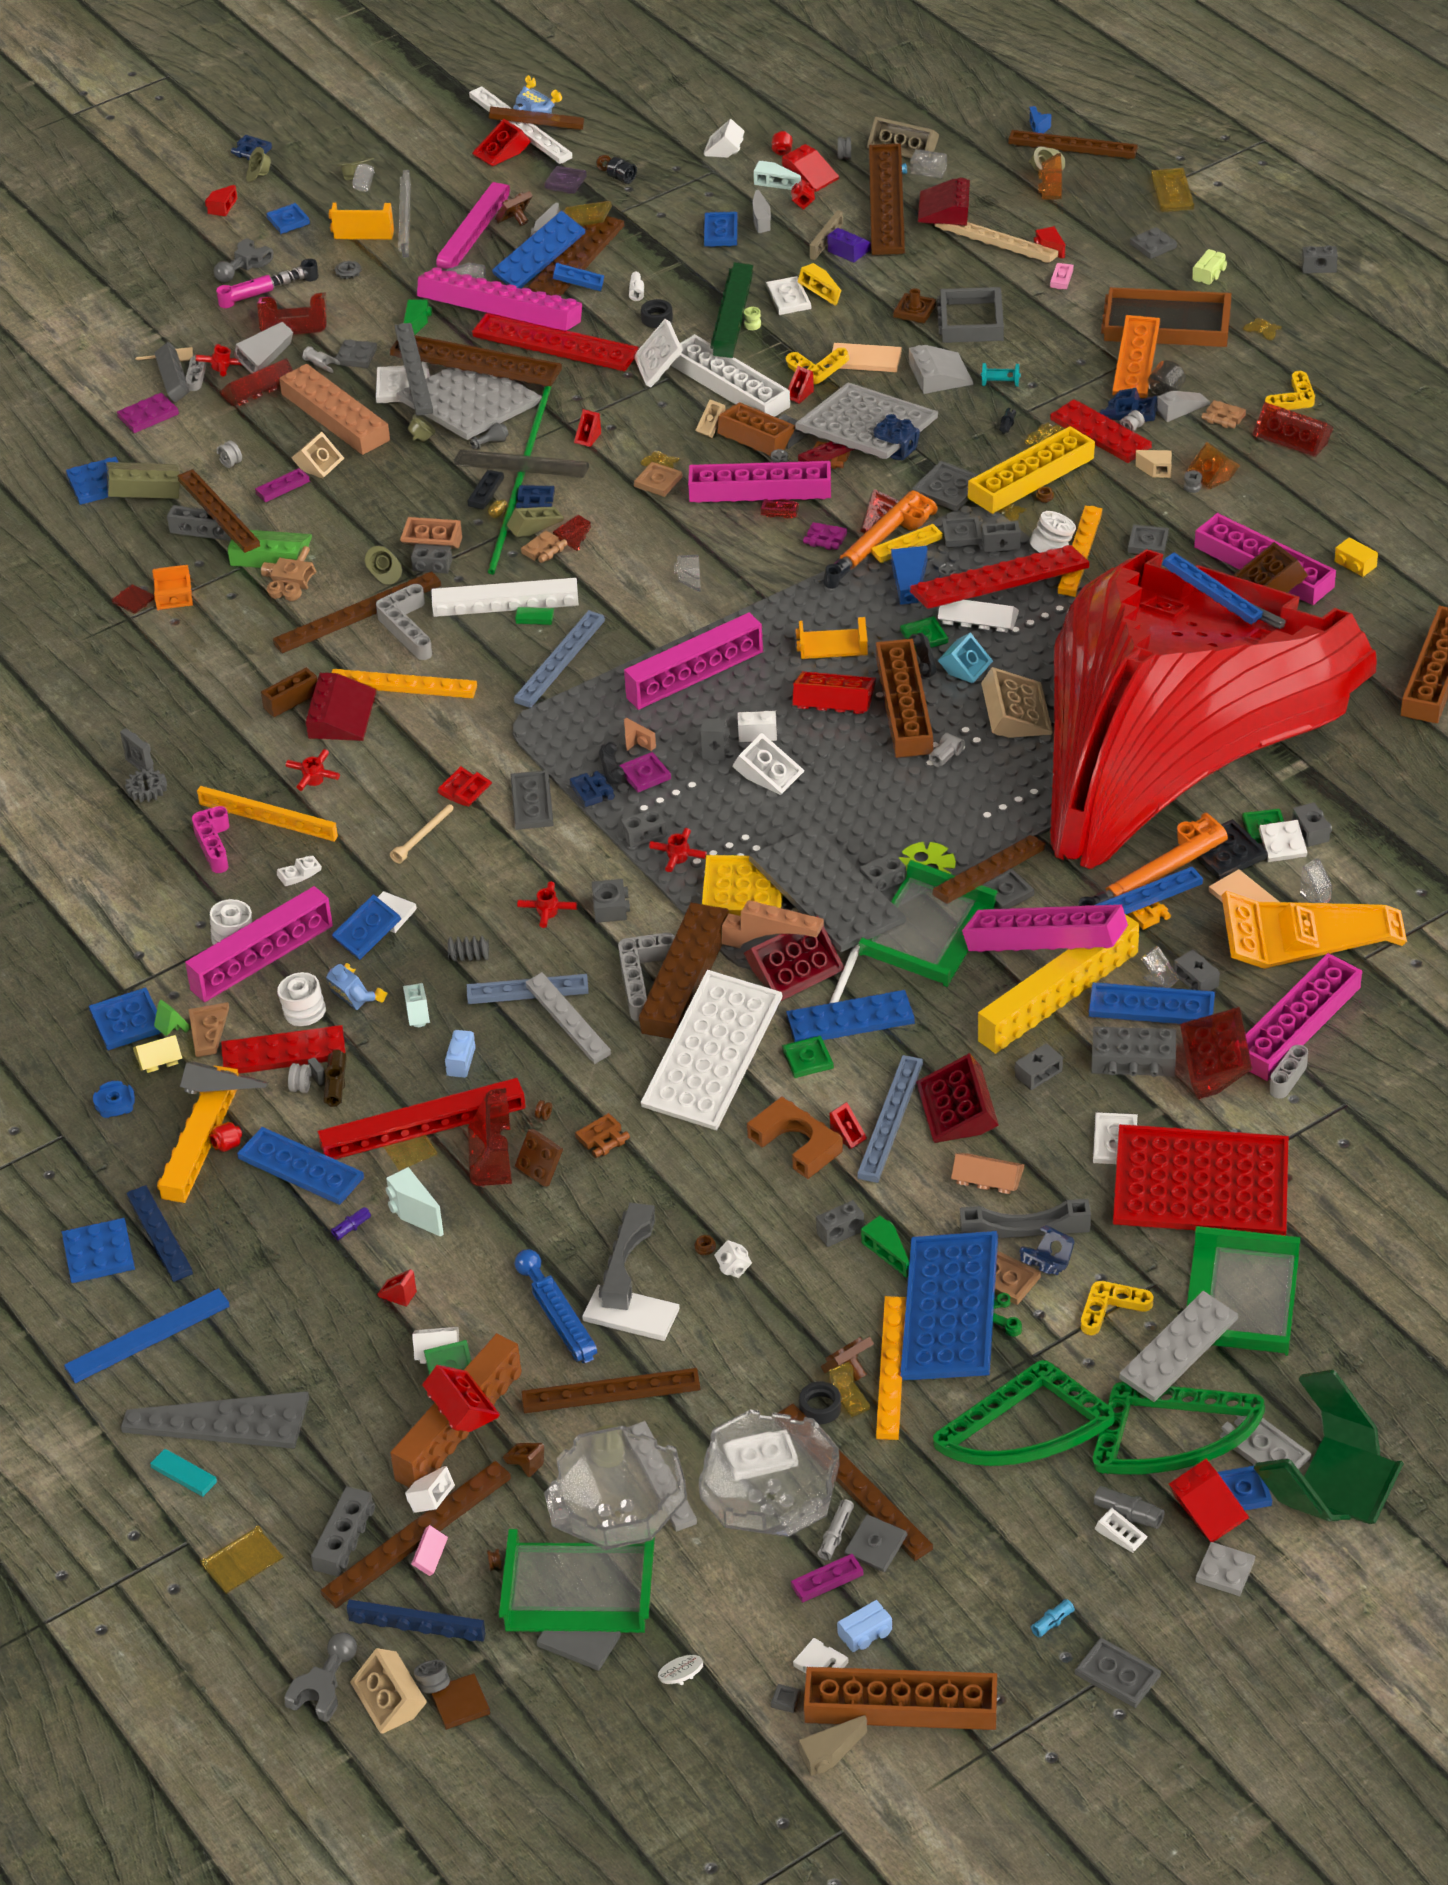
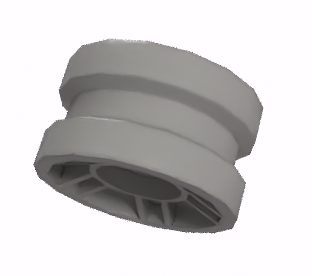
(229, 454)
(299, 1078)

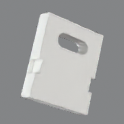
(818, 1655)

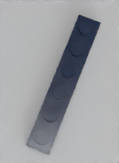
(159, 1233)
(416, 1620)

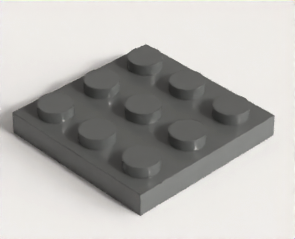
(946, 485)

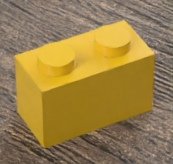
(1356, 557)

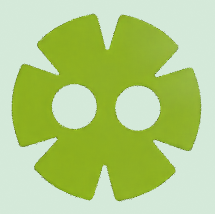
(934, 855)

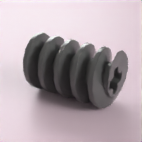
(468, 948)

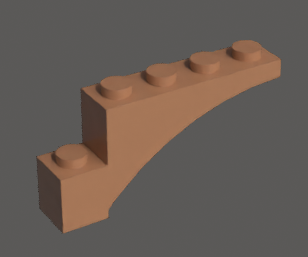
(764, 920)

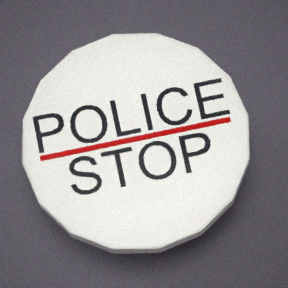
(680, 1669)

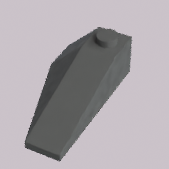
(207, 1078)

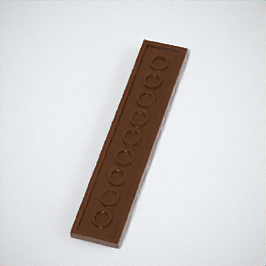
(886, 199)
(578, 255)
(484, 361)

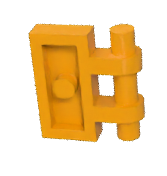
(1150, 916)

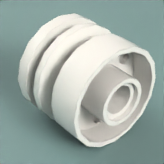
(1052, 531)
(228, 918)
(301, 999)

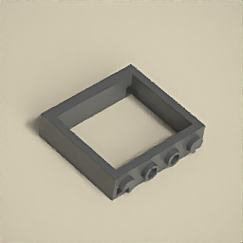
(970, 333)

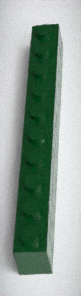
(731, 310)

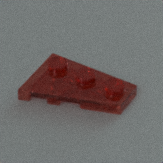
(877, 507)

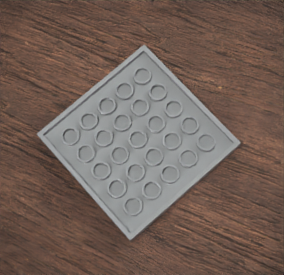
(473, 401)
(853, 414)

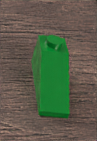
(417, 314)
(884, 1241)

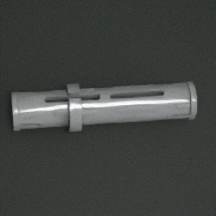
(832, 1536)

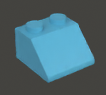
(965, 659)

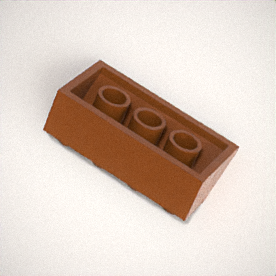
(755, 428)

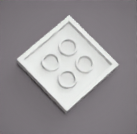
(658, 353)

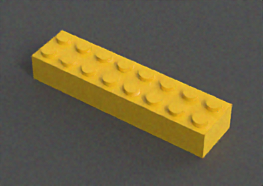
(1031, 469)

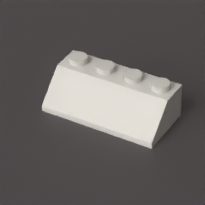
(980, 614)

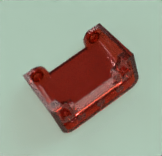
(299, 320)
(487, 1148)

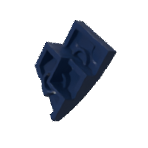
(1129, 400)

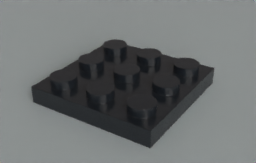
(1234, 854)

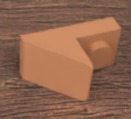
(639, 735)

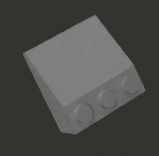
(938, 368)

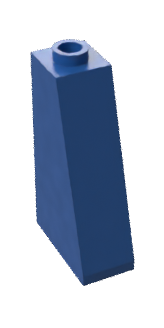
(908, 569)

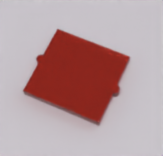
(133, 598)

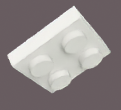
(1283, 840)

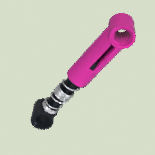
(228, 295)

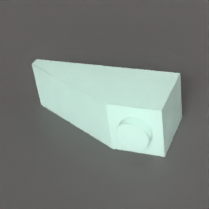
(774, 175)
(416, 1005)

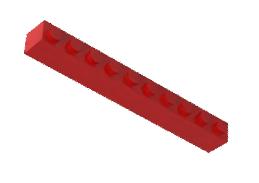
(412, 1121)

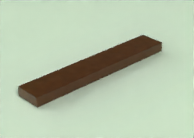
(536, 118)

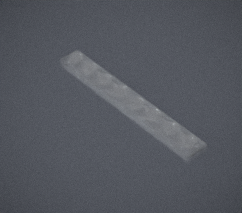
(404, 215)

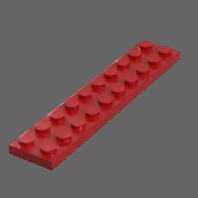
(555, 342)
(999, 576)

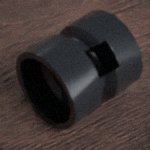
(621, 170)

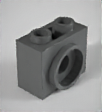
(610, 900)

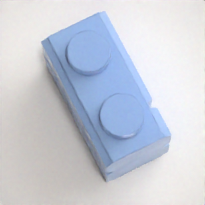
(460, 1053)
(865, 1626)

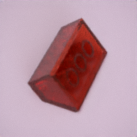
(256, 383)
(1292, 430)

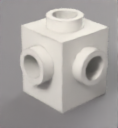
(733, 1259)

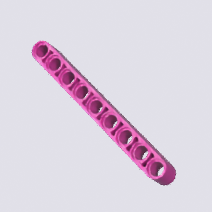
(473, 226)

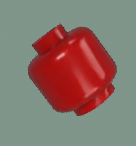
(781, 143)
(225, 1137)

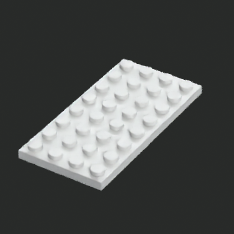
(711, 1050)

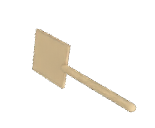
(183, 353)

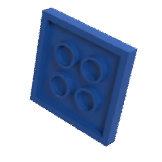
(90, 480)
(125, 1018)
(98, 1250)

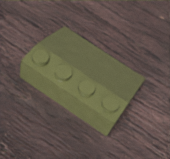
(142, 480)

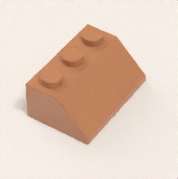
(432, 532)
(987, 1172)

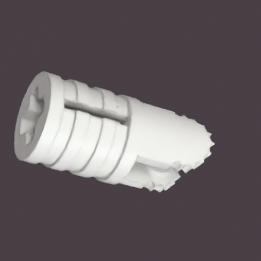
(636, 286)

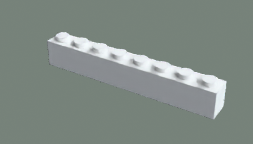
(504, 597)

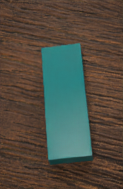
(183, 1472)

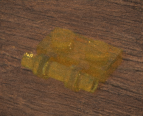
(1042, 433)

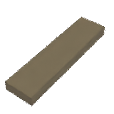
(821, 239)

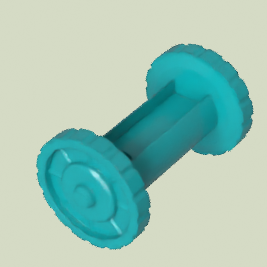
(995, 374)

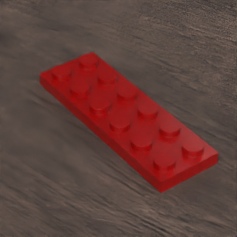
(1104, 431)
(282, 1049)

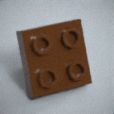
(515, 207)
(915, 307)
(538, 1157)
(849, 1354)

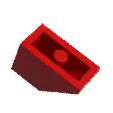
(221, 200)
(1050, 238)

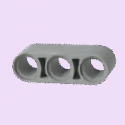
(1288, 1071)

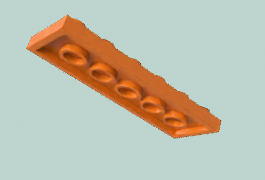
(1136, 354)

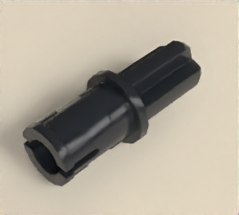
(1007, 420)

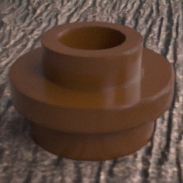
(600, 160)
(1044, 494)
(705, 1245)

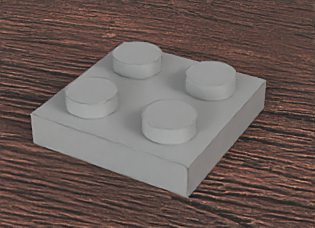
(1225, 1568)

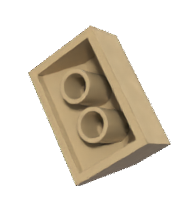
(387, 1690)

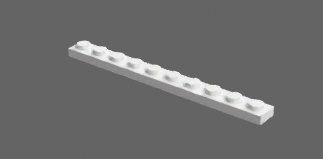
(535, 135)

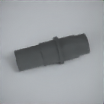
(1130, 1507)

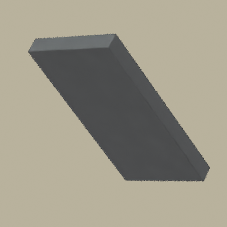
(531, 799)

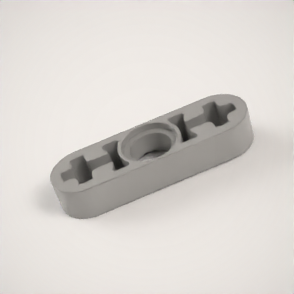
(196, 377)

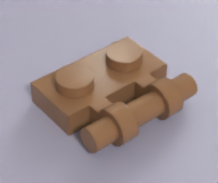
(1224, 414)
(543, 547)

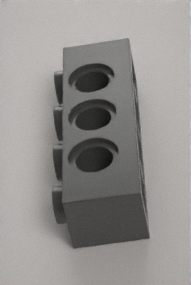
(195, 523)
(342, 1531)

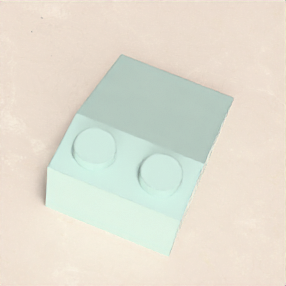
(413, 1202)

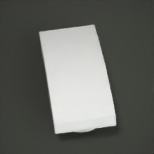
(302, 870)

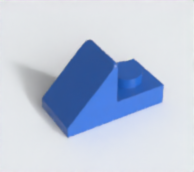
(1039, 122)

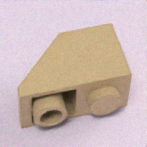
(1154, 462)

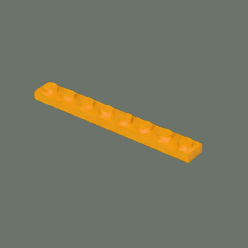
(1082, 542)
(413, 683)
(268, 813)
(890, 1379)

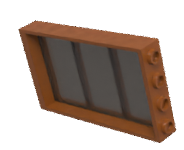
(1184, 315)

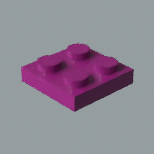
(645, 772)

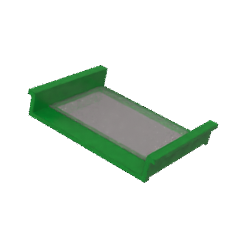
(932, 936)
(1252, 1277)
(576, 1586)

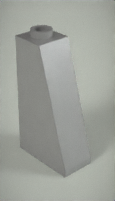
(263, 347)

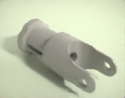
(319, 358)

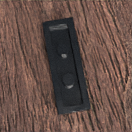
(485, 489)

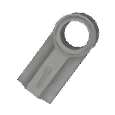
(948, 746)

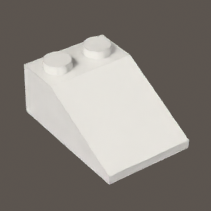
(767, 765)

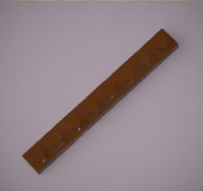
(1074, 144)
(218, 511)
(988, 869)
(610, 1390)

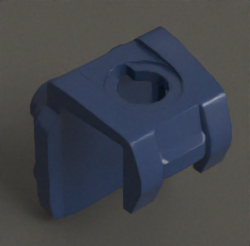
(898, 432)
(1042, 1256)

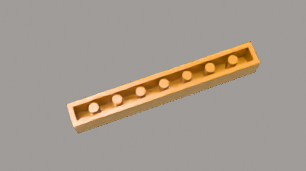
(194, 1143)

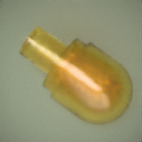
(497, 508)

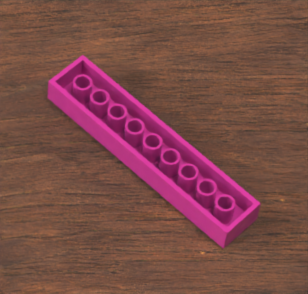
(499, 299)

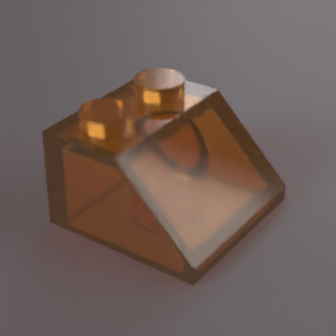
(1051, 178)
(1214, 466)

